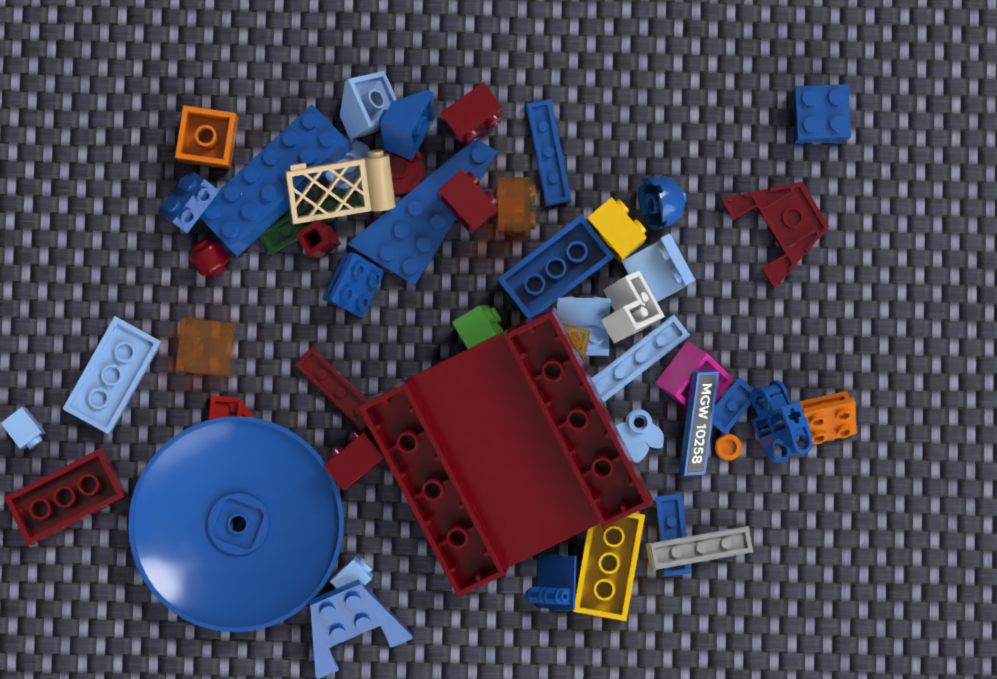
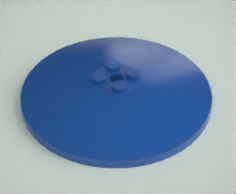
(186, 535)

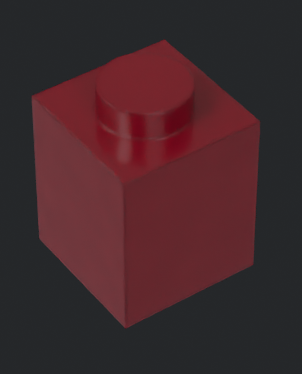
(318, 239)

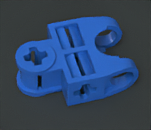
(784, 433)

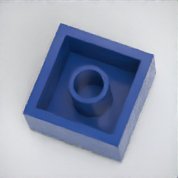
(821, 113)

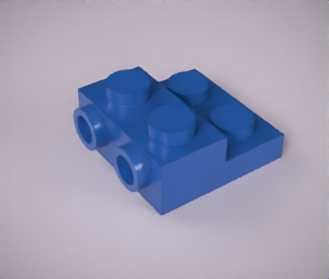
(188, 201)

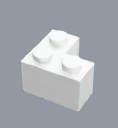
(633, 307)

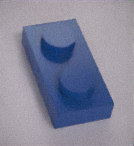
(732, 406)

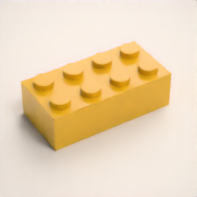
(609, 568)

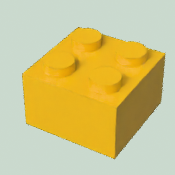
(617, 229)

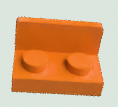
(830, 416)

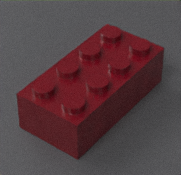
(66, 497)

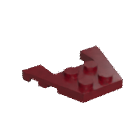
(791, 219)

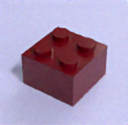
(472, 115)
(468, 201)
(354, 461)

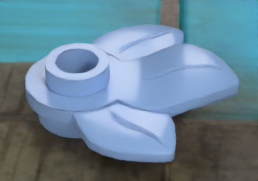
(640, 439)

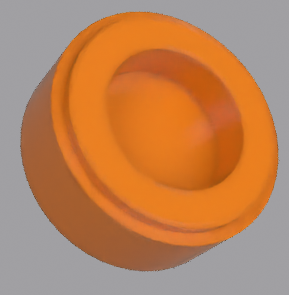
(728, 447)

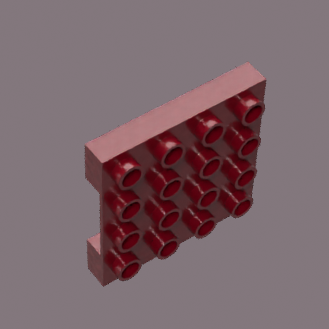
(505, 451)

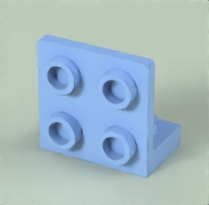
(661, 268)
(588, 315)

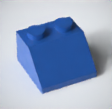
(407, 123)

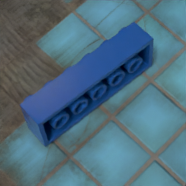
(259, 190)

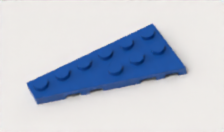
(414, 230)

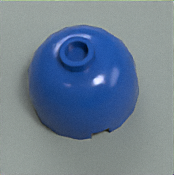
(661, 200)

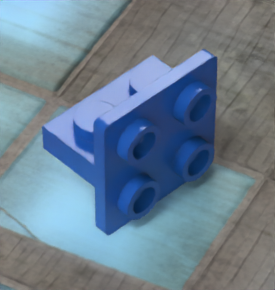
(353, 284)

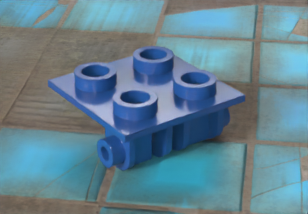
(555, 583)

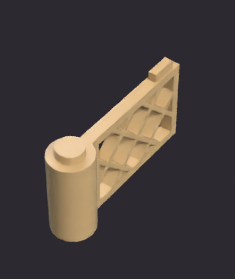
(373, 177)

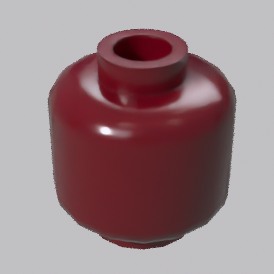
(209, 257)

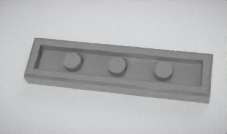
(699, 548)

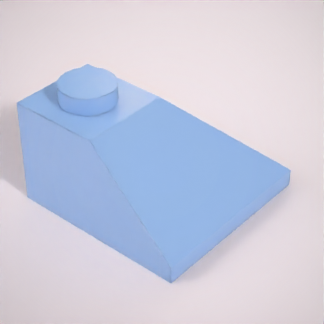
(364, 102)

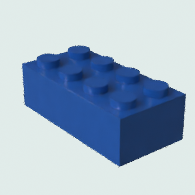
(555, 268)

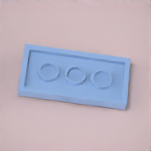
(112, 375)

